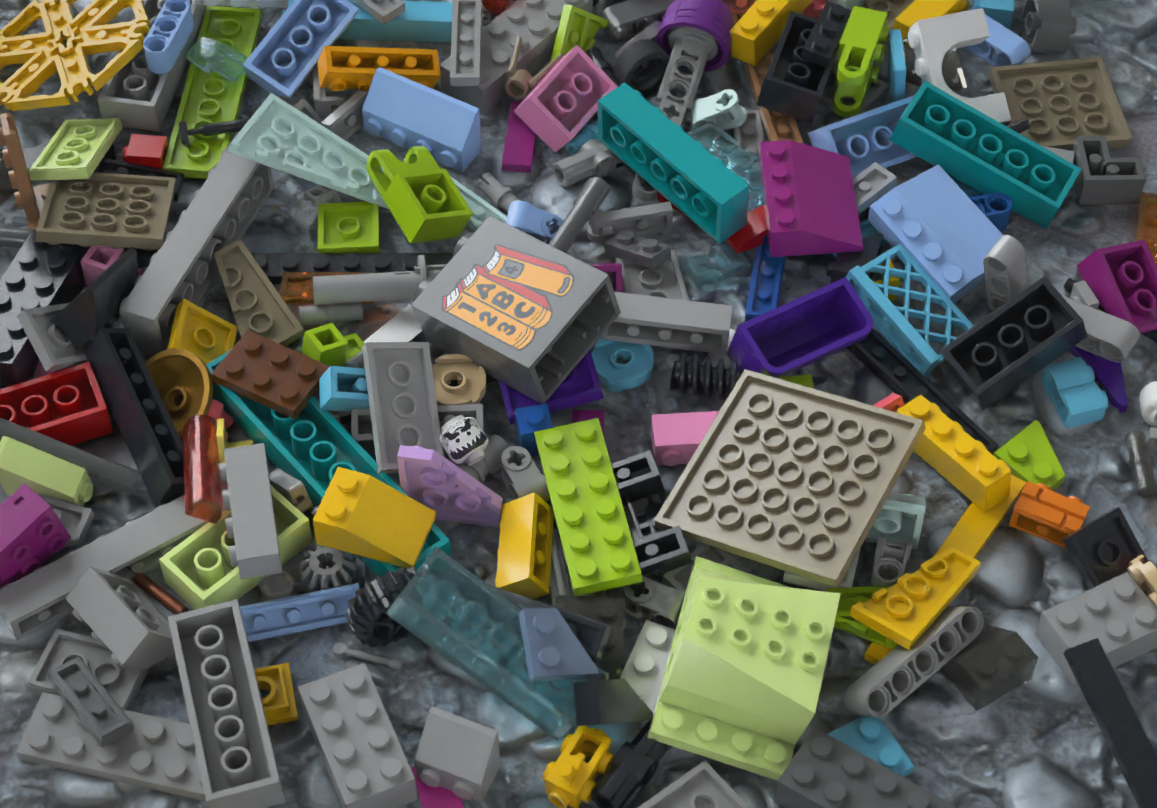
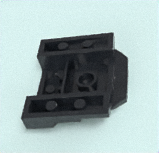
(642, 499)

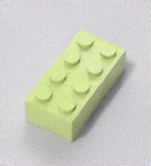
(202, 567)

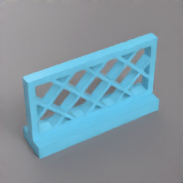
(893, 320)

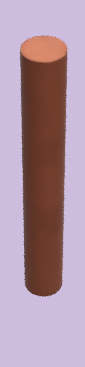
(158, 593)

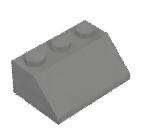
(122, 619)

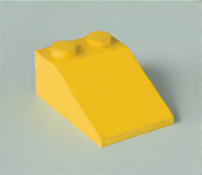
(372, 520)

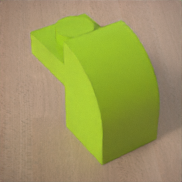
(329, 345)

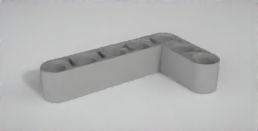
(1007, 278)

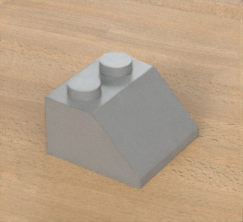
(457, 755)

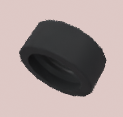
(636, 55)

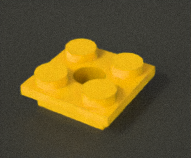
(280, 703)

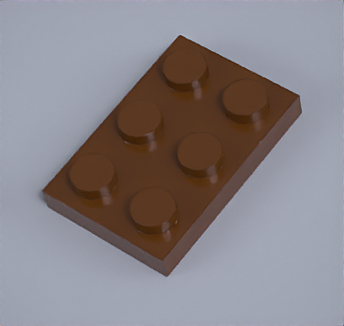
(270, 374)

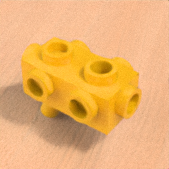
(570, 777)

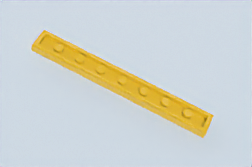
(968, 536)

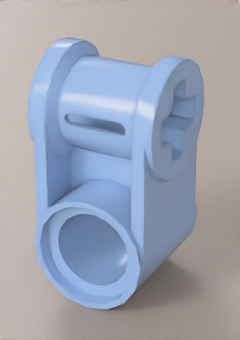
(533, 220)

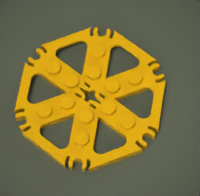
(46, 52)

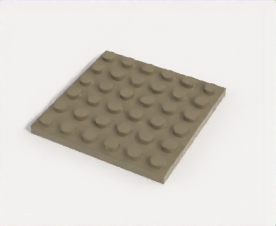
(791, 476)

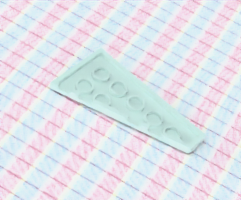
(304, 148)

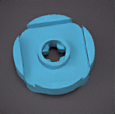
(622, 376)

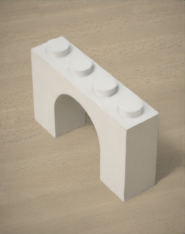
(936, 36)

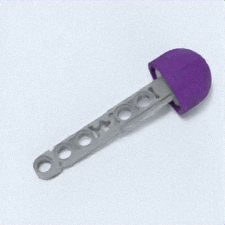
(696, 39)

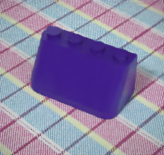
(801, 331)

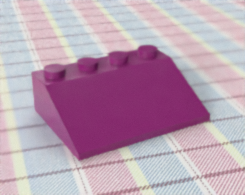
(808, 200)

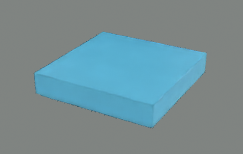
(896, 66)

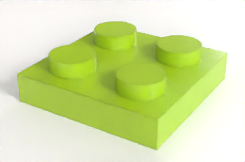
(348, 227)

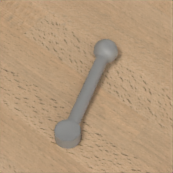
(340, 650)

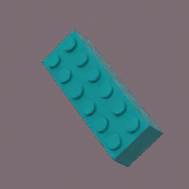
(984, 153)
(673, 162)

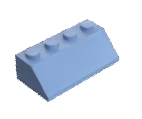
(296, 44)
(422, 117)
(865, 137)

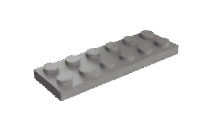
(153, 756)

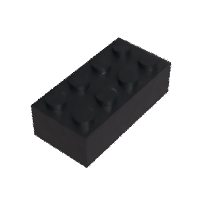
(792, 83)
(1014, 343)

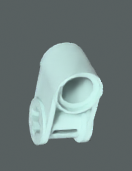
(718, 111)

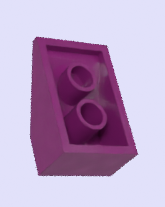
(1124, 282)

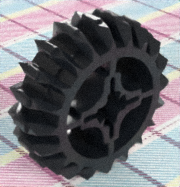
(368, 609)

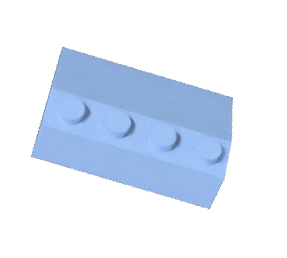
(937, 229)

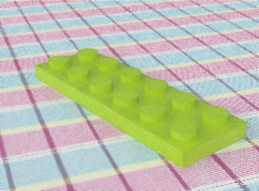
(587, 507)

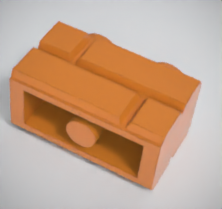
(1048, 513)

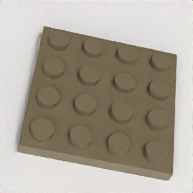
(1062, 101)
(108, 211)

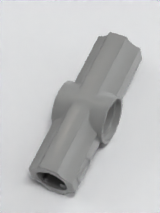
(591, 160)

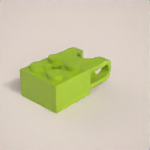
(859, 57)
(419, 194)

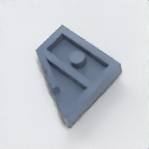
(552, 647)

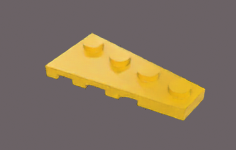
(917, 598)

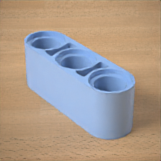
(168, 35)
(1002, 46)

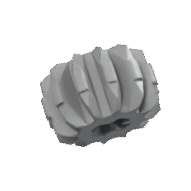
(326, 568)

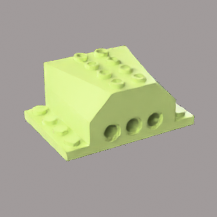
(743, 668)

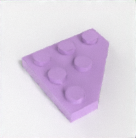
(446, 488)

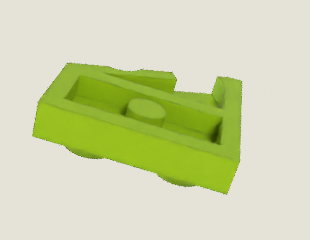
(1032, 457)

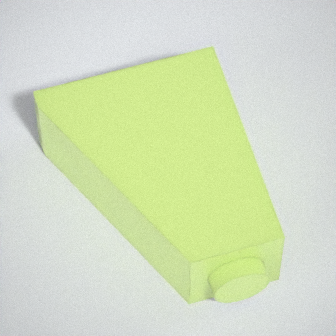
(42, 473)

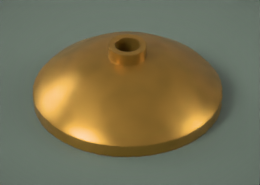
(181, 377)

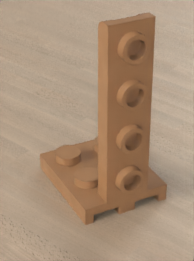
(28, 197)

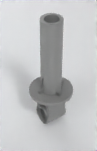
(372, 286)

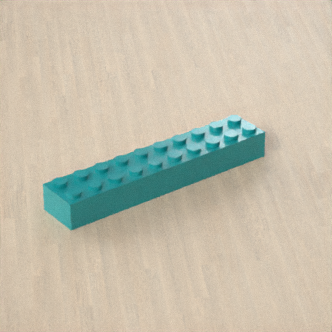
(311, 452)

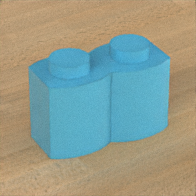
(1074, 392)

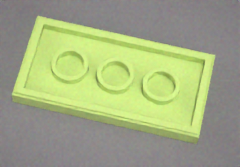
(76, 149)

